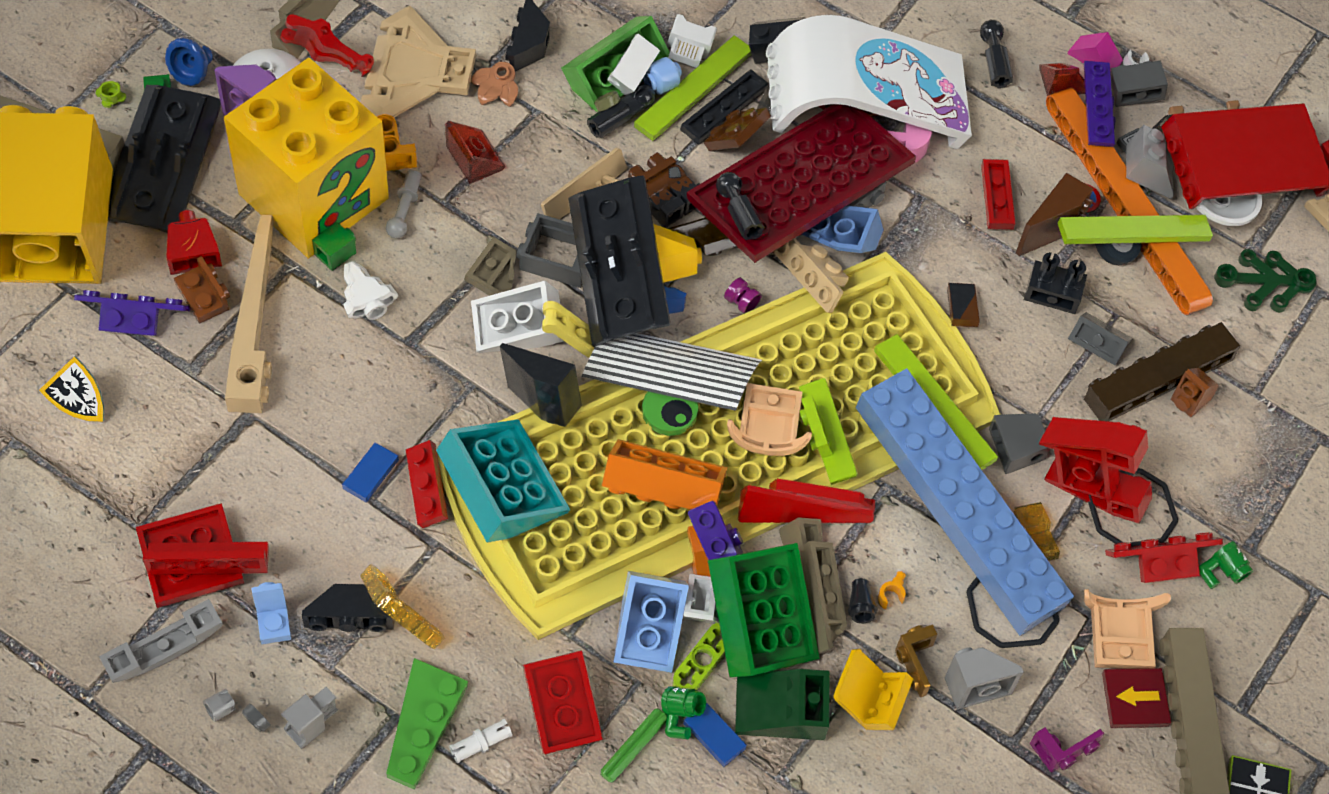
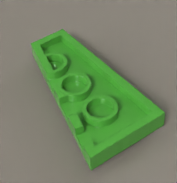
(425, 714)

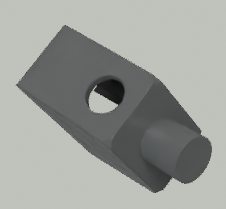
(1018, 440)

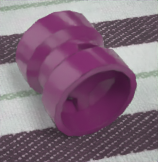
(742, 295)

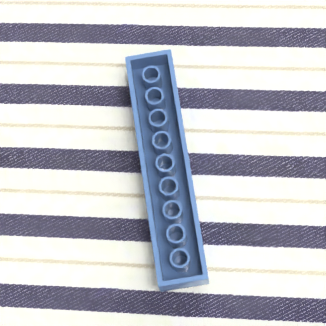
(964, 502)

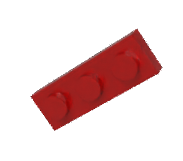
(998, 194)
(426, 484)

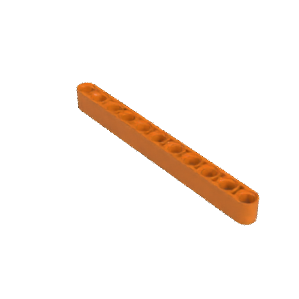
(1128, 199)

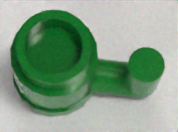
(1230, 561)
(682, 703)

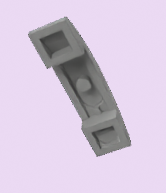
(163, 646)

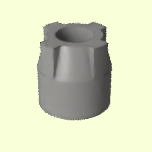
(219, 705)

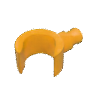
(896, 586)

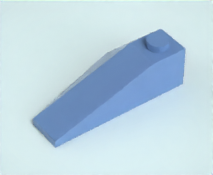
(849, 230)

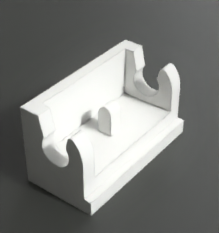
(633, 65)

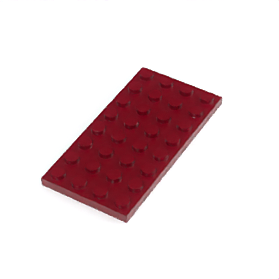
(806, 176)

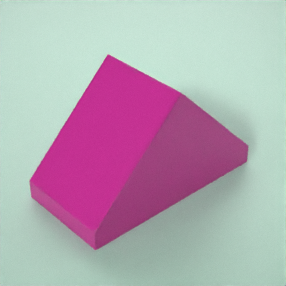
(1096, 48)

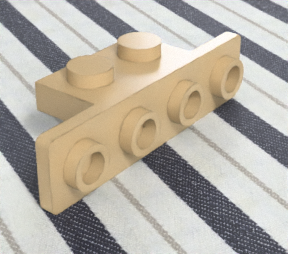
(597, 175)
(814, 271)

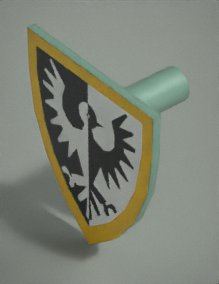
(75, 392)

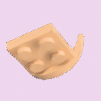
(769, 421)
(1123, 630)

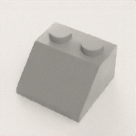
(1150, 161)
(980, 677)

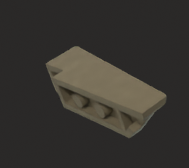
(304, 8)

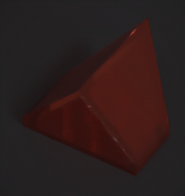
(1060, 77)

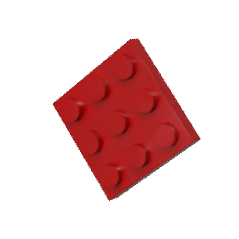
(195, 526)

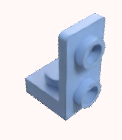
(271, 613)

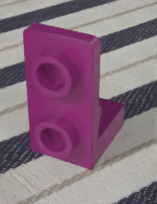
(1050, 752)

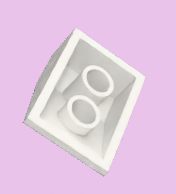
(513, 318)

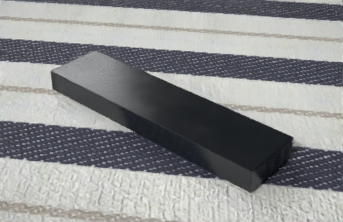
(714, 113)

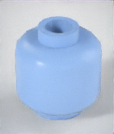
(663, 75)

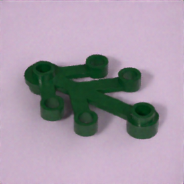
(1267, 278)

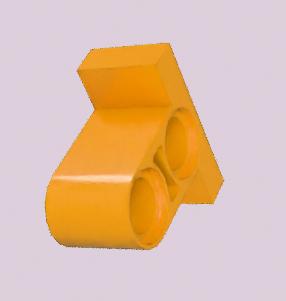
(396, 155)

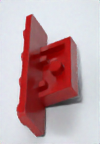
(1167, 559)

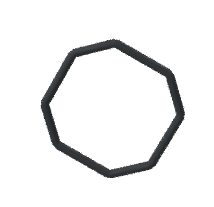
(1169, 501)
(995, 641)

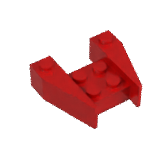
(1090, 460)

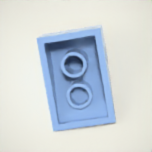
(650, 621)

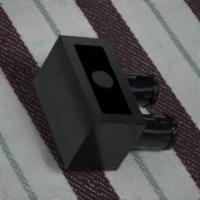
(1055, 285)

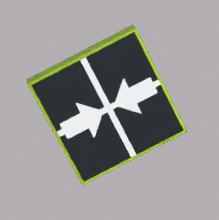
(1256, 777)

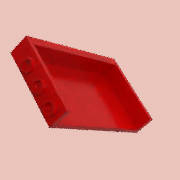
(1245, 152)

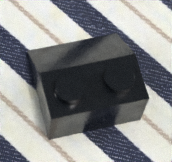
(764, 33)

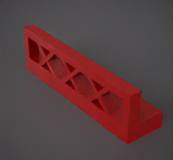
(206, 558)

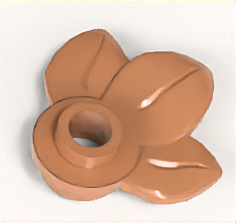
(494, 86)

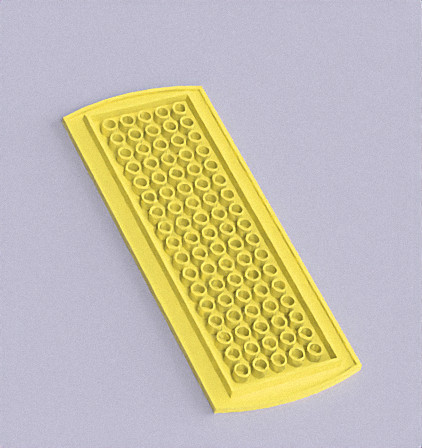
(584, 557)

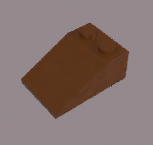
(1067, 199)

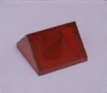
(472, 151)

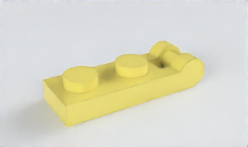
(567, 327)

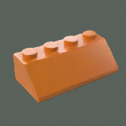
(662, 476)

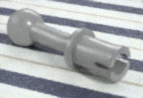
(396, 226)

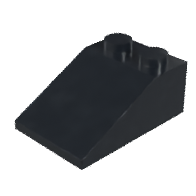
(542, 383)

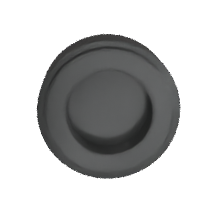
(255, 718)

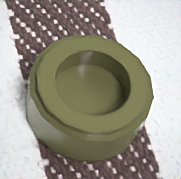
(607, 100)

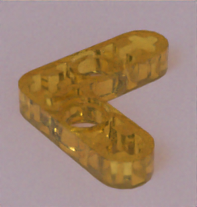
(389, 602)

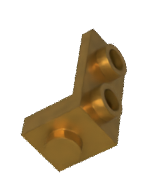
(909, 643)

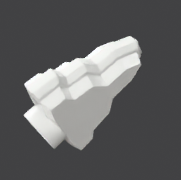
(365, 293)

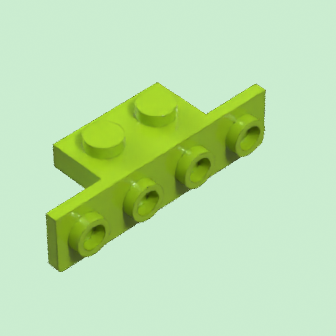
(826, 431)

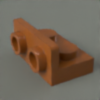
(202, 291)

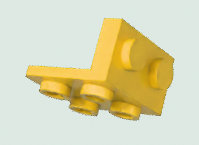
(870, 694)

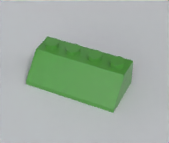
(591, 69)

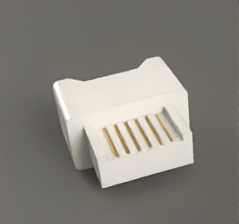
(690, 41)

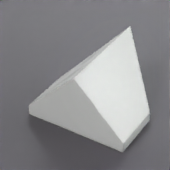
(700, 600)

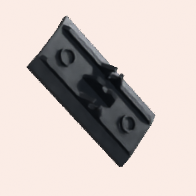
(162, 156)
(618, 260)

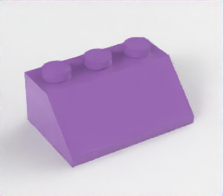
(240, 83)

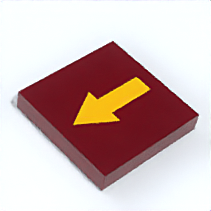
(1136, 698)

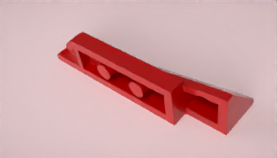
(793, 500)

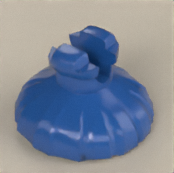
(187, 61)

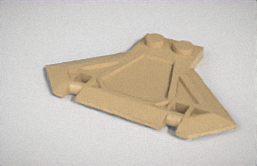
(414, 65)

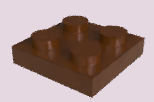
(737, 129)

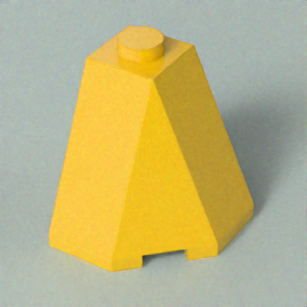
(676, 254)

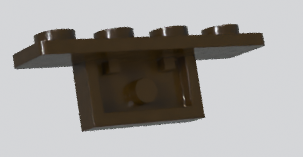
(706, 236)

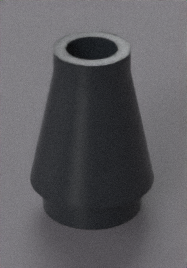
(862, 605)

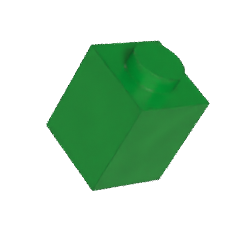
(334, 246)

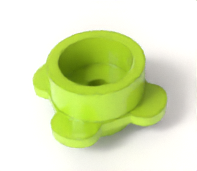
(110, 94)

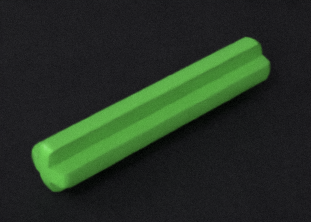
(633, 745)

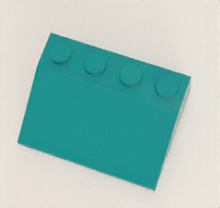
(501, 478)

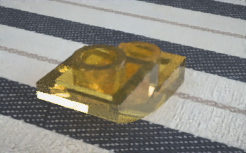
(1037, 524)

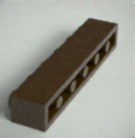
(1161, 372)

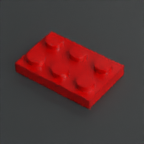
(562, 702)

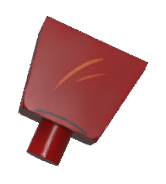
(188, 241)

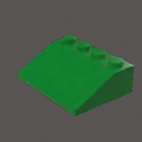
(763, 610)

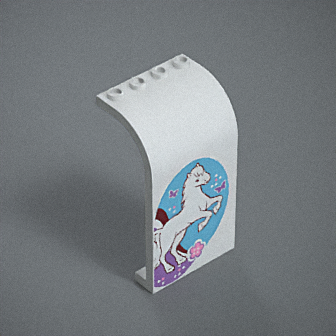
(869, 69)

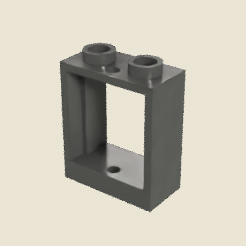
(554, 229)

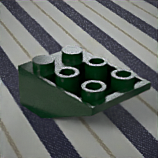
(783, 704)

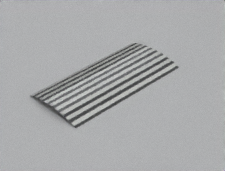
(672, 369)

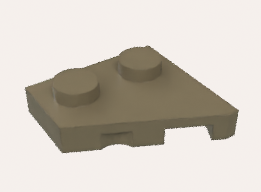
(493, 268)

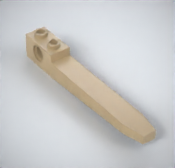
(245, 358)

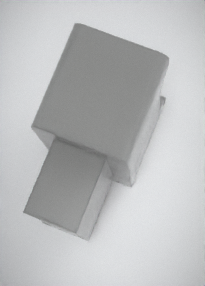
(308, 716)

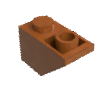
(1194, 391)

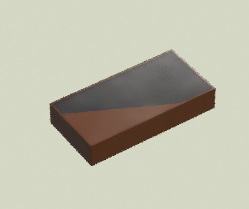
(963, 305)

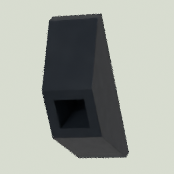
(529, 38)
(347, 609)

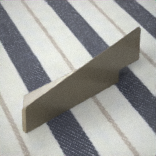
(820, 579)

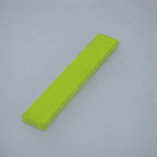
(693, 88)
(1134, 229)
(898, 357)

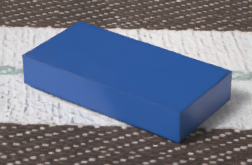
(370, 472)
(716, 736)

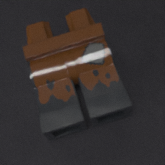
(666, 188)

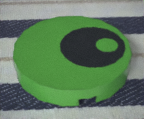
(668, 414)

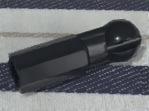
(996, 55)
(613, 117)
(740, 206)

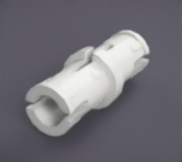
(480, 741)

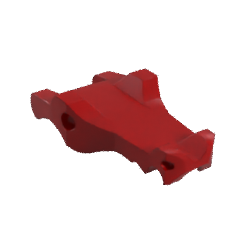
(323, 44)

